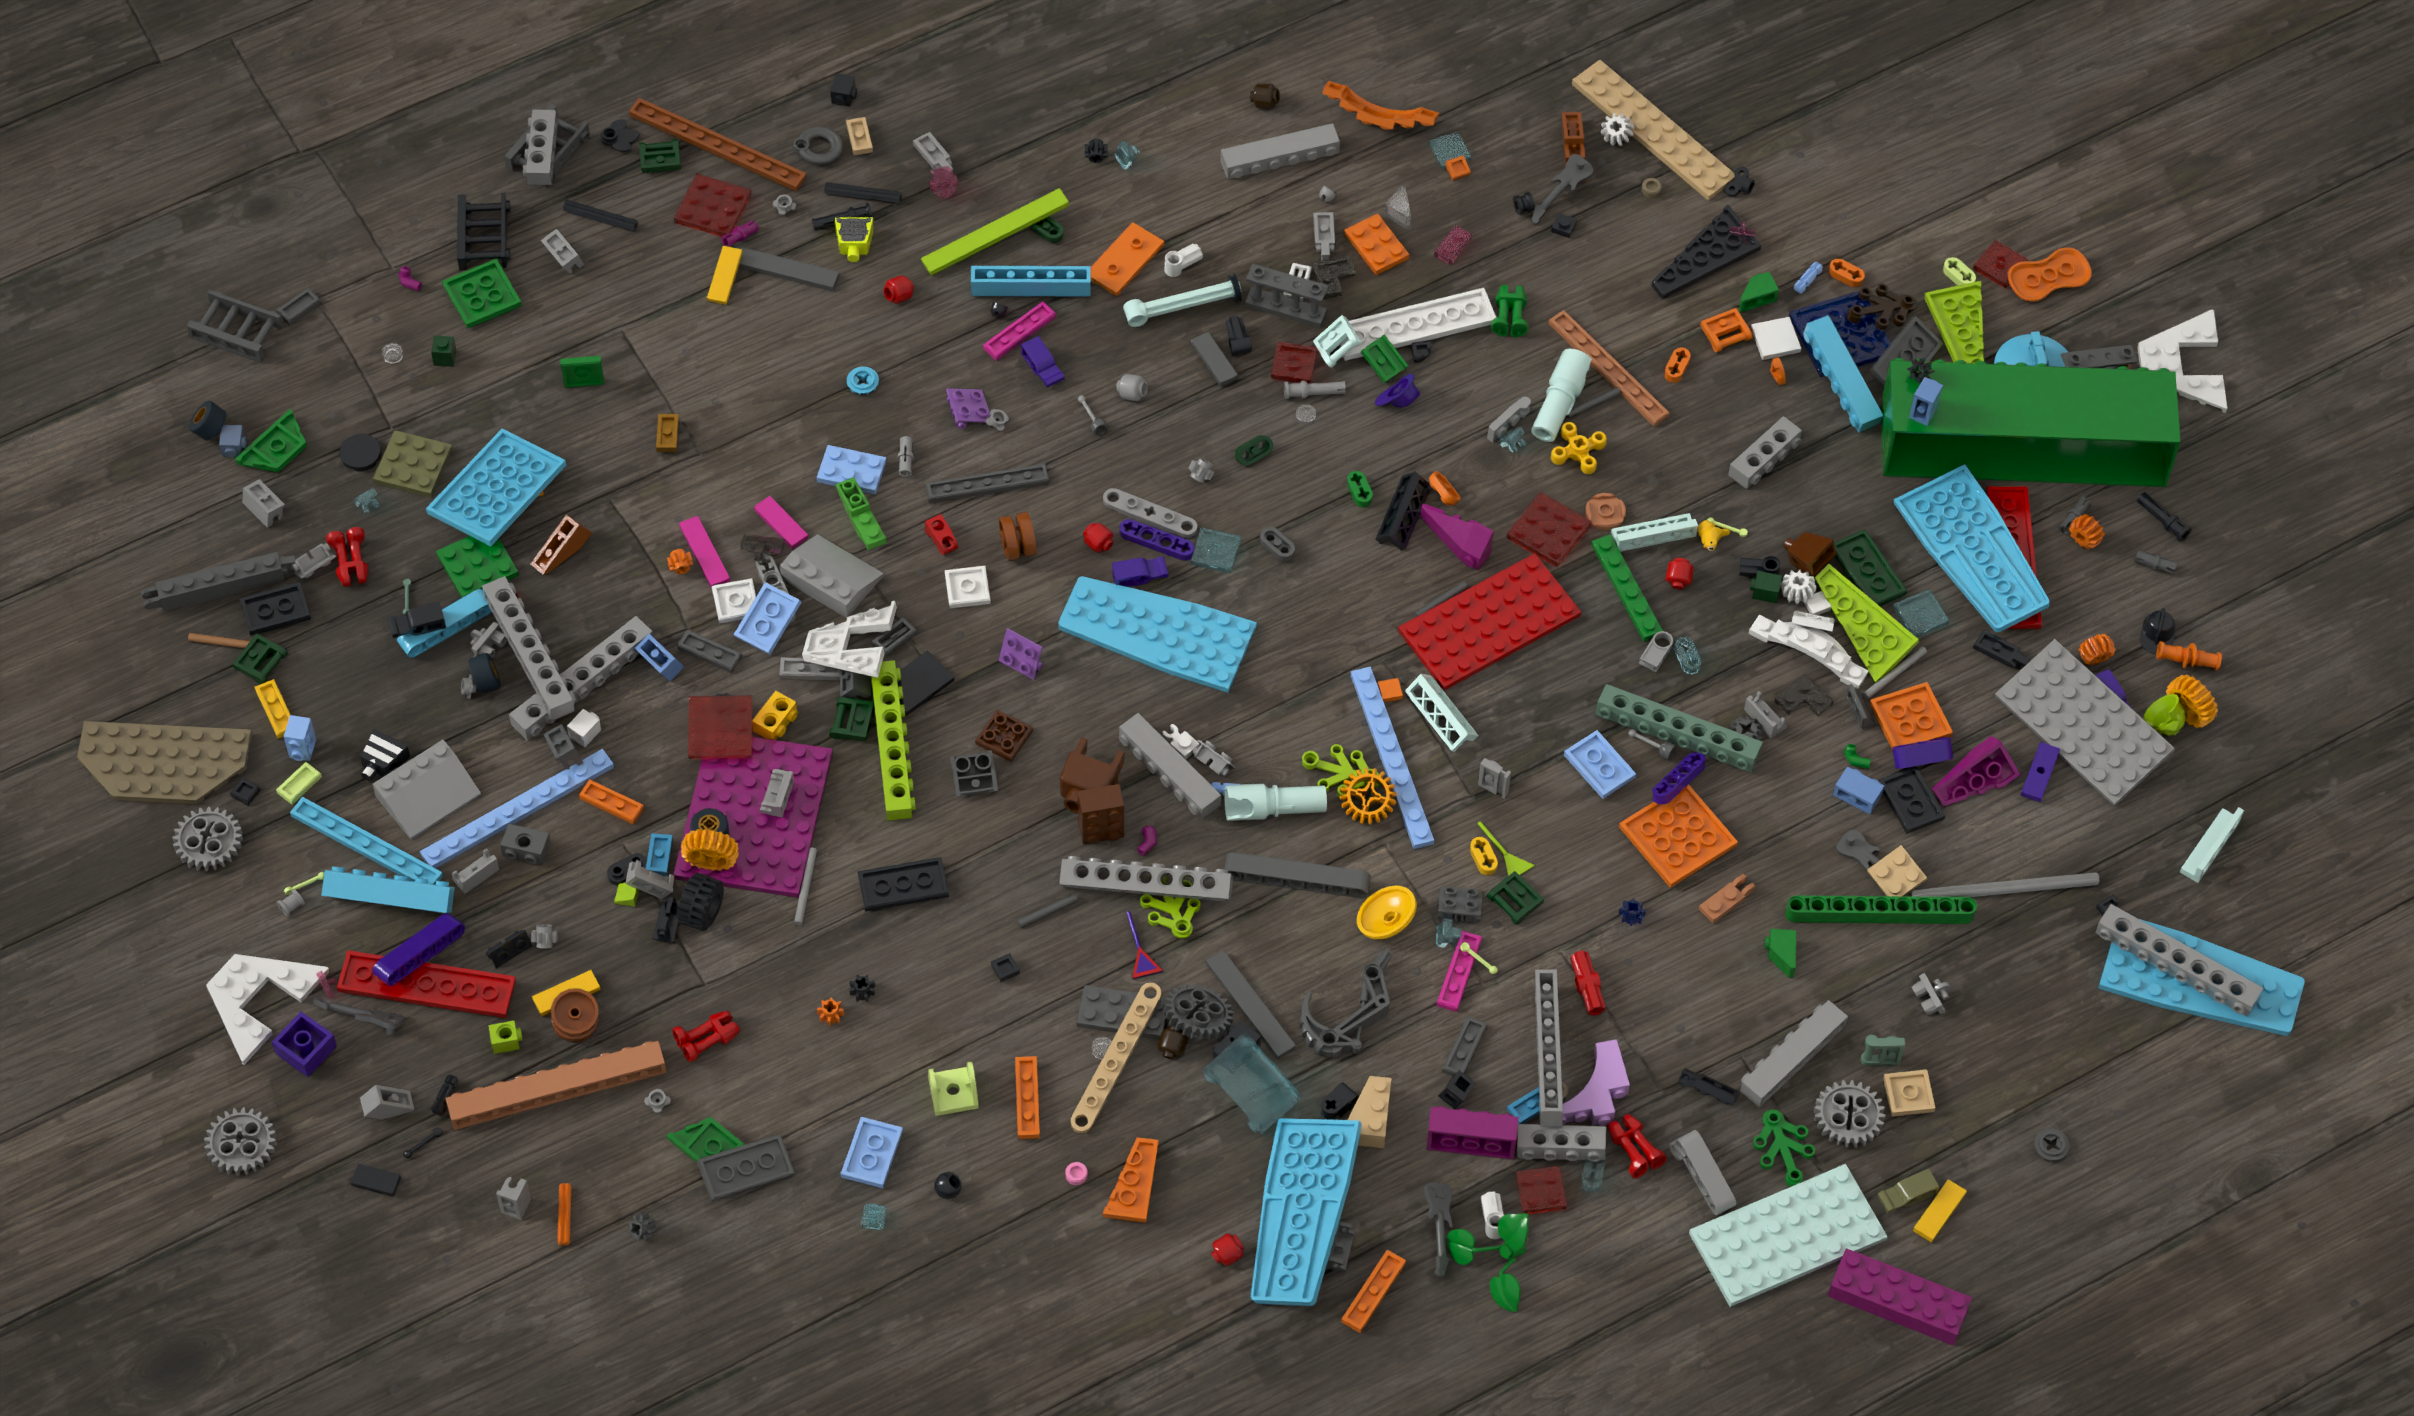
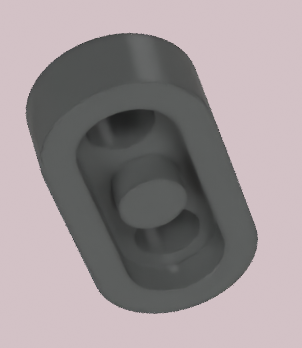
(1278, 545)

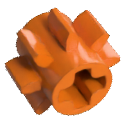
(679, 561)
(830, 1017)

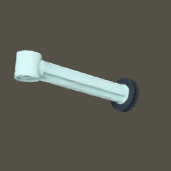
(1139, 312)

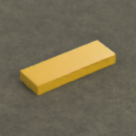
(724, 275)
(274, 706)
(583, 981)
(1939, 1210)

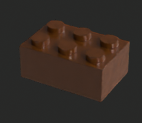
(1101, 814)

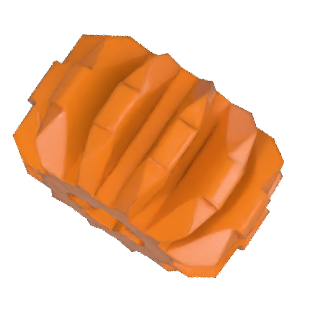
(2086, 531)
(2096, 649)

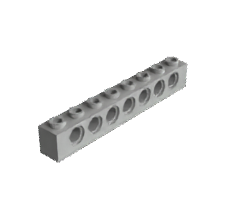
(602, 656)
(555, 705)
(1220, 892)
(2174, 950)
(1548, 1048)

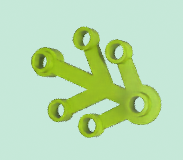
(1342, 772)
(1172, 907)

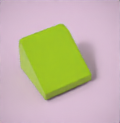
(626, 895)

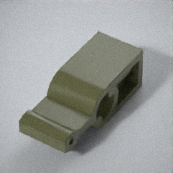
(1909, 1191)

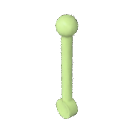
(1742, 532)
(288, 890)
(1465, 947)

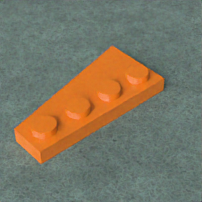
(1134, 1185)

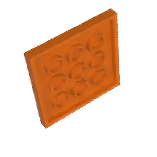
(1678, 836)

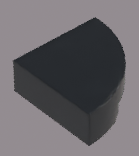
(1421, 350)
(2104, 905)

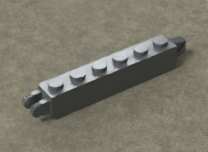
(218, 582)

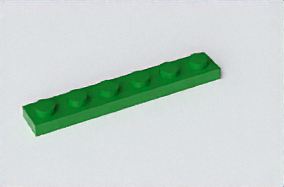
(1626, 587)

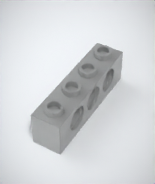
(541, 147)
(1768, 443)
(1569, 1135)

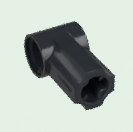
(1238, 339)
(1750, 566)

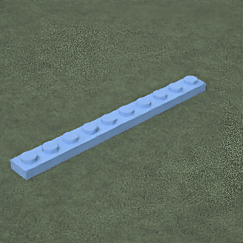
(1392, 757)
(516, 809)

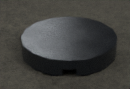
(360, 452)

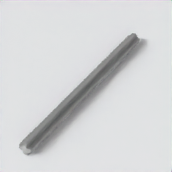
(2013, 886)

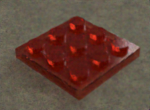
(712, 205)
(1548, 529)
(720, 727)

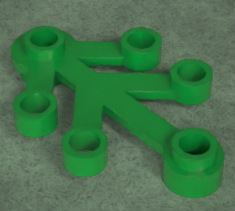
(1783, 1144)

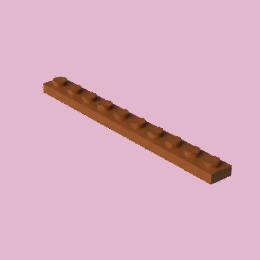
(717, 144)

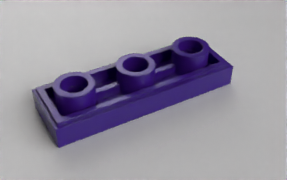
(2044, 764)

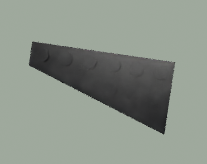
(1706, 254)

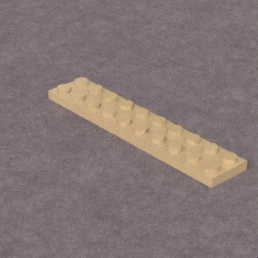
(1655, 130)

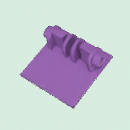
(967, 406)
(1021, 654)

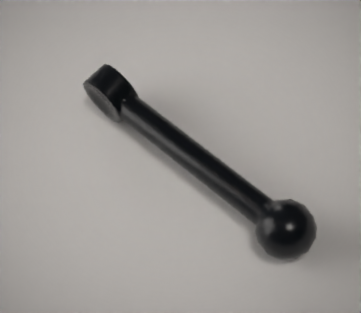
(437, 1132)

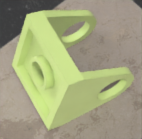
(959, 1078)

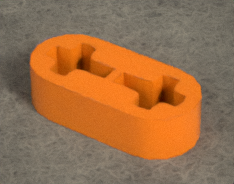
(1846, 273)
(1680, 366)

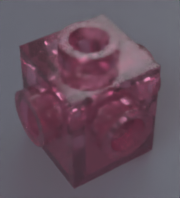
(942, 175)

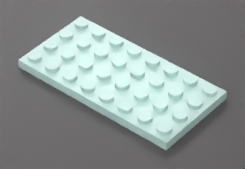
(1787, 1235)

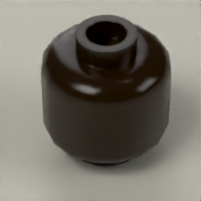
(1265, 96)
(1172, 1043)

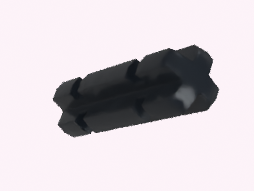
(446, 1091)

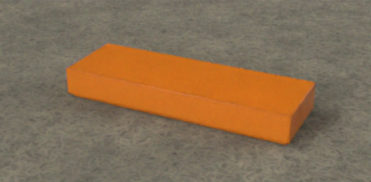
(611, 802)

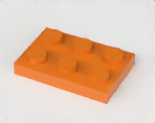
(1376, 244)

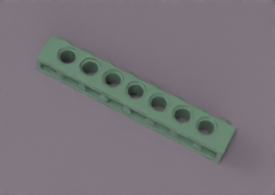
(1678, 728)

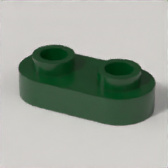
(1047, 228)
(1252, 450)

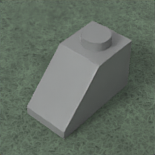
(386, 1102)

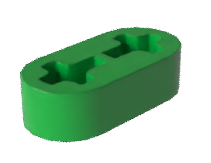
(1363, 487)

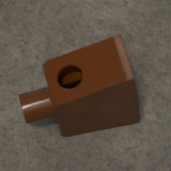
(1810, 552)

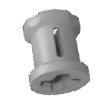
(290, 903)

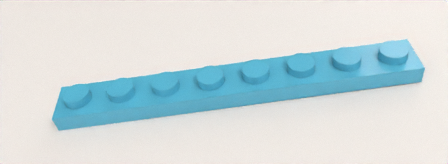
(363, 842)

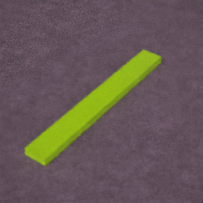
(995, 231)

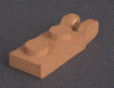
(1726, 899)

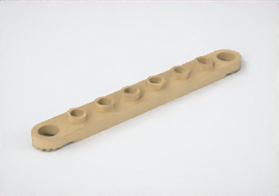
(1116, 1058)

